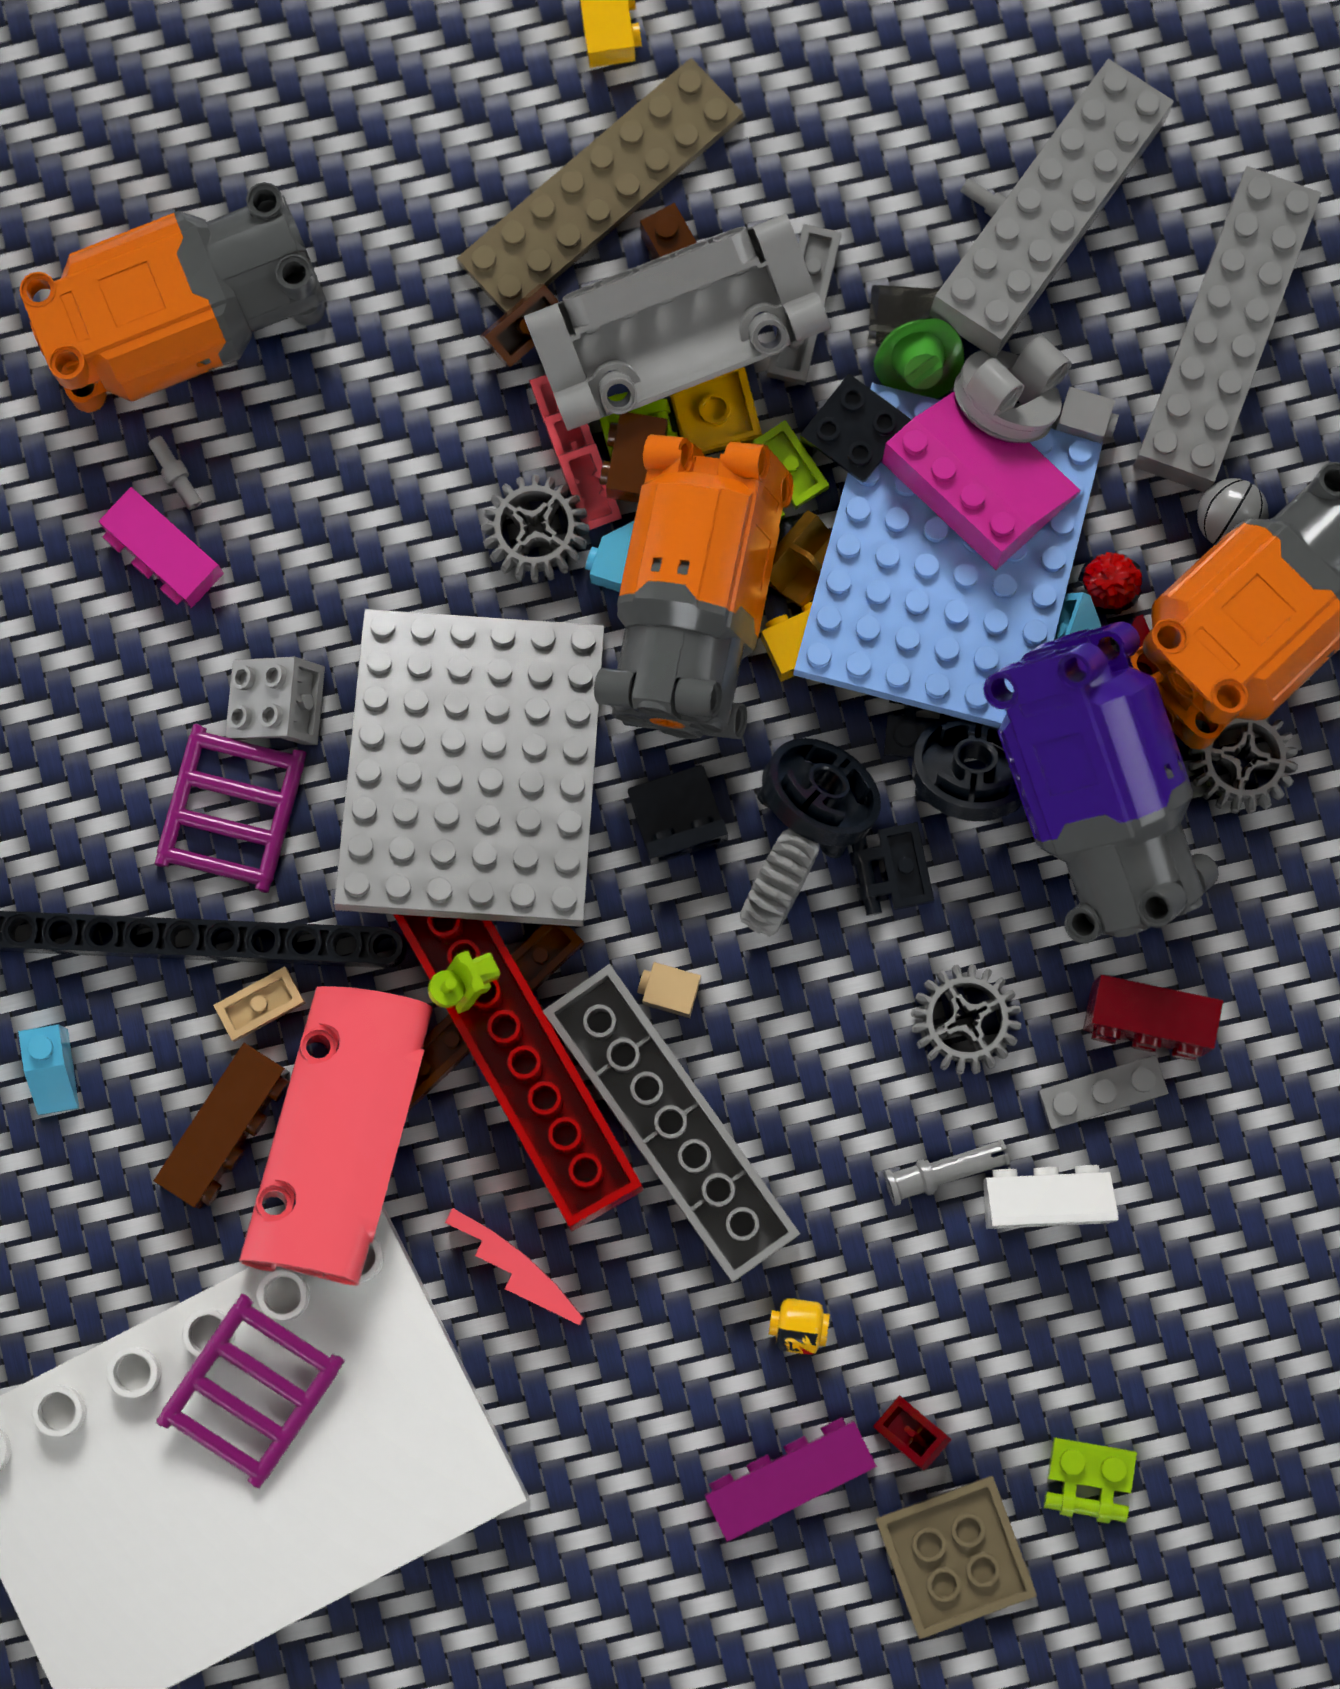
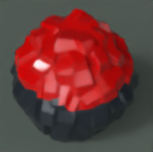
(1112, 582)

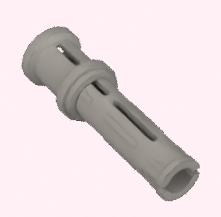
(926, 1176)

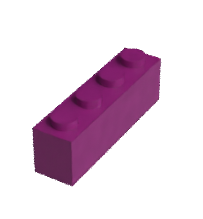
(789, 1480)

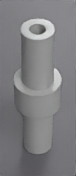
(983, 197)
(175, 472)

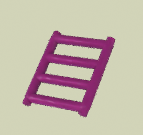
(272, 838)
(280, 1435)

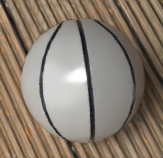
(1228, 504)

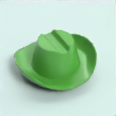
(920, 358)

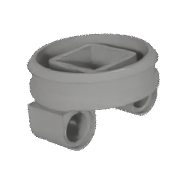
(991, 386)

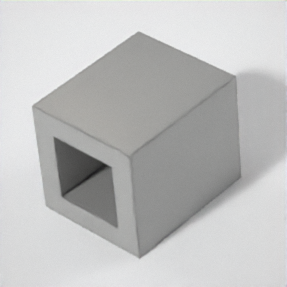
(1087, 415)

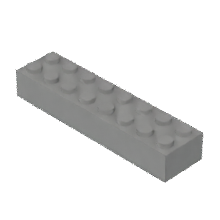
(1051, 208)
(1227, 329)
(671, 1123)

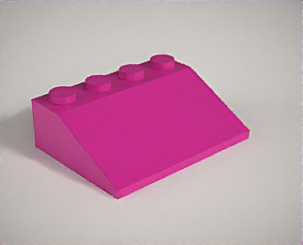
(977, 484)

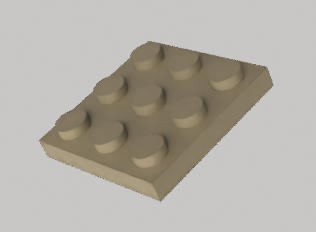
(955, 1557)

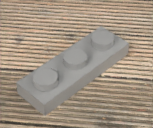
(1103, 1092)

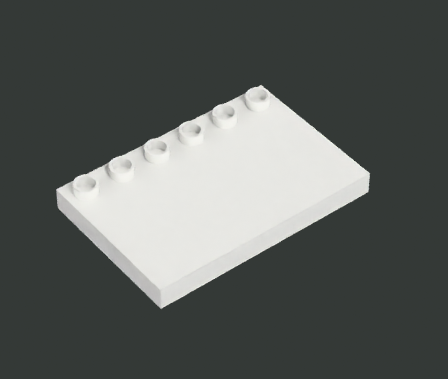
(159, 1557)

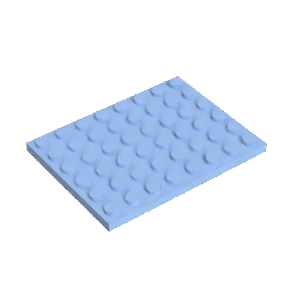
(917, 609)

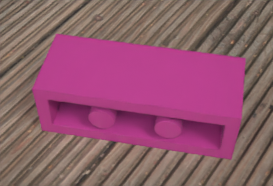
(159, 549)

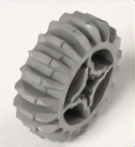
(526, 542)
(1261, 760)
(779, 883)
(974, 1036)

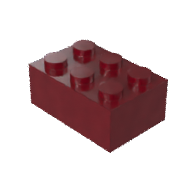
(1152, 1017)

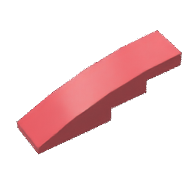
(577, 459)
(526, 1278)

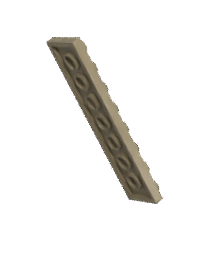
(601, 186)

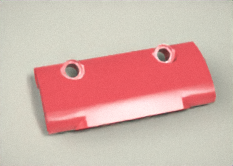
(338, 1134)

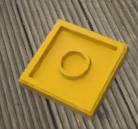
(717, 412)

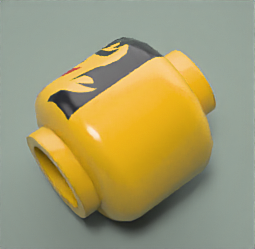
(799, 1326)

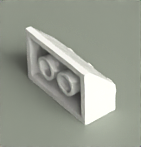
(1049, 1198)

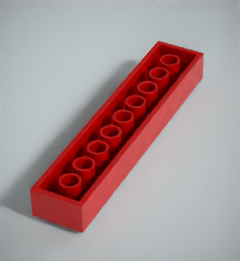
(530, 1073)

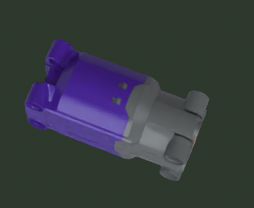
(1102, 780)

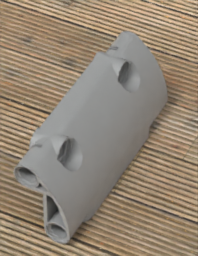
(676, 321)

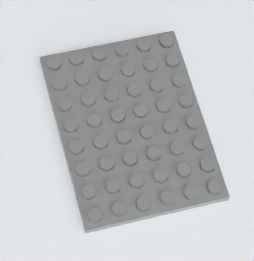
(471, 768)

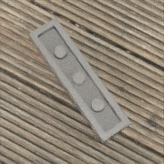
(819, 252)

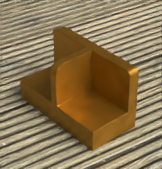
(800, 559)

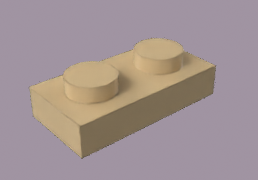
(259, 1004)

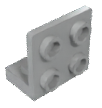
(275, 699)

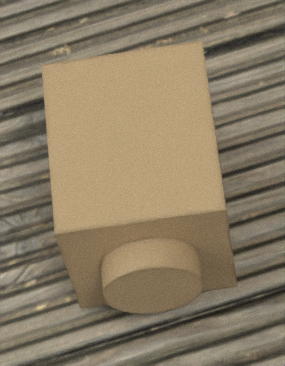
(669, 989)

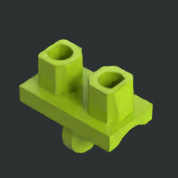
(463, 981)

